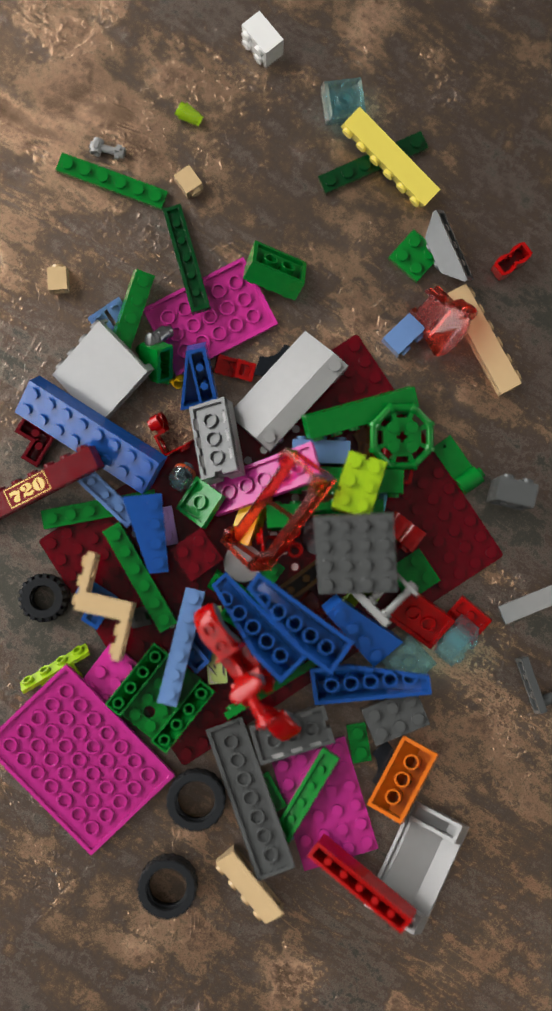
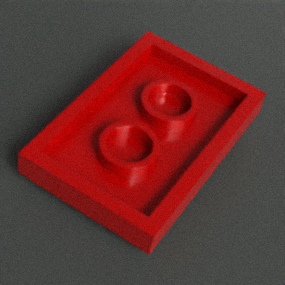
(422, 619)

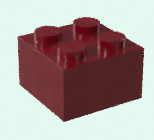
(196, 554)

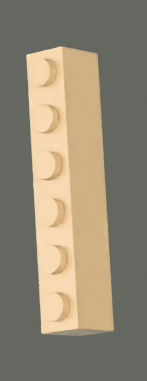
(488, 346)

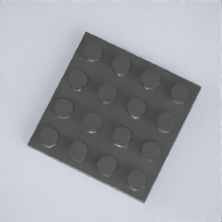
(355, 553)

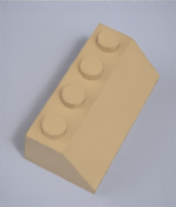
(244, 879)

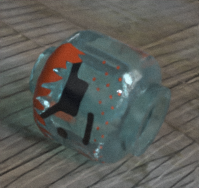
(182, 476)

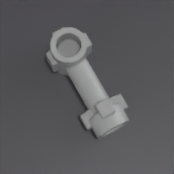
(97, 146)

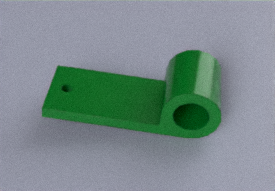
(458, 466)

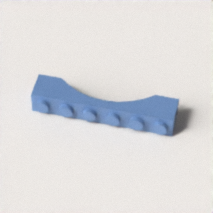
(180, 648)

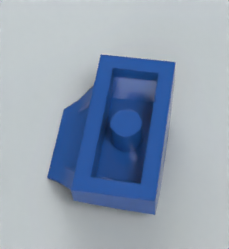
(199, 655)

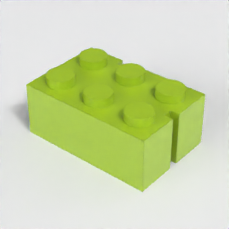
(358, 484)

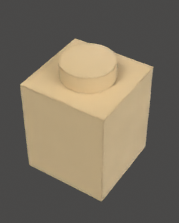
(188, 182)
(58, 279)

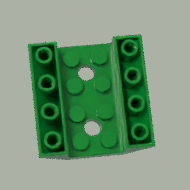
(142, 690)

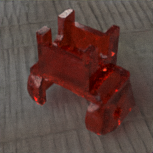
(444, 320)

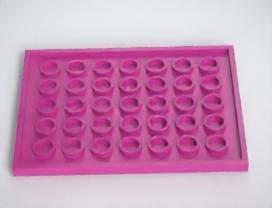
(80, 759)

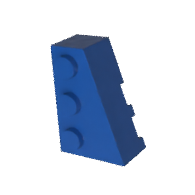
(198, 378)

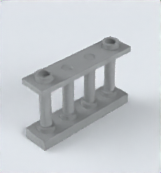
(385, 614)

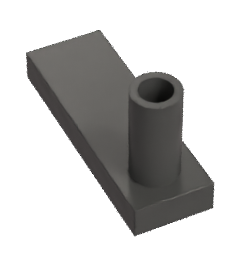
(532, 688)

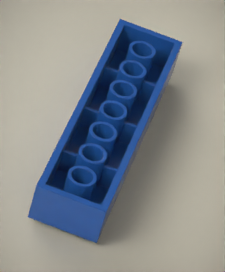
(78, 424)

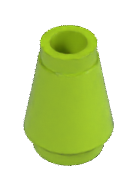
(188, 114)

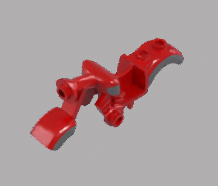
(245, 672)

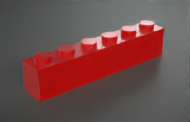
(362, 883)

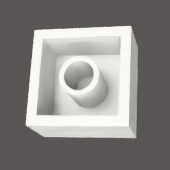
(262, 39)

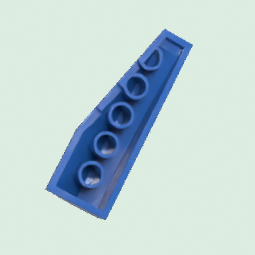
(300, 625)
(258, 630)
(366, 683)

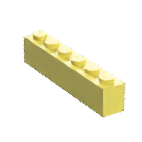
(390, 158)

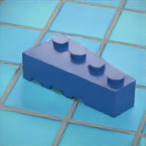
(148, 524)
(368, 635)

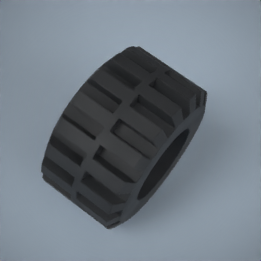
(28, 603)

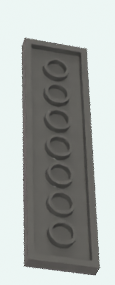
(250, 798)

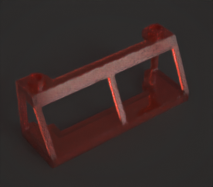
(318, 488)

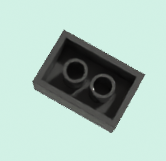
(512, 493)
(394, 718)

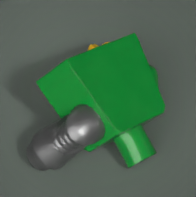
(159, 356)

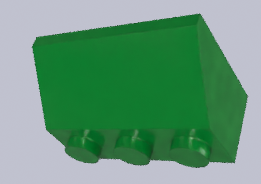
(275, 270)

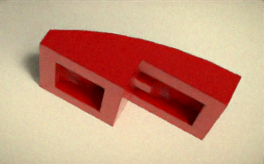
(234, 368)

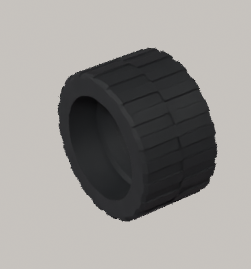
(196, 823)
(151, 903)

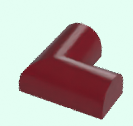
(39, 443)

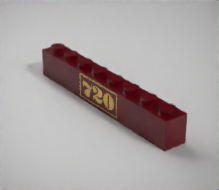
(49, 480)

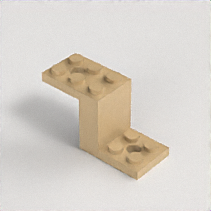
(104, 605)

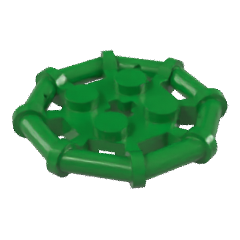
(409, 428)

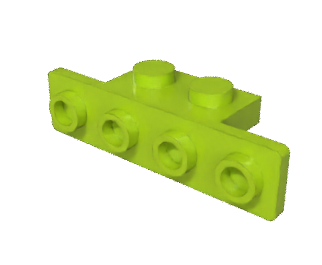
(48, 671)

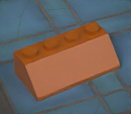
(403, 779)

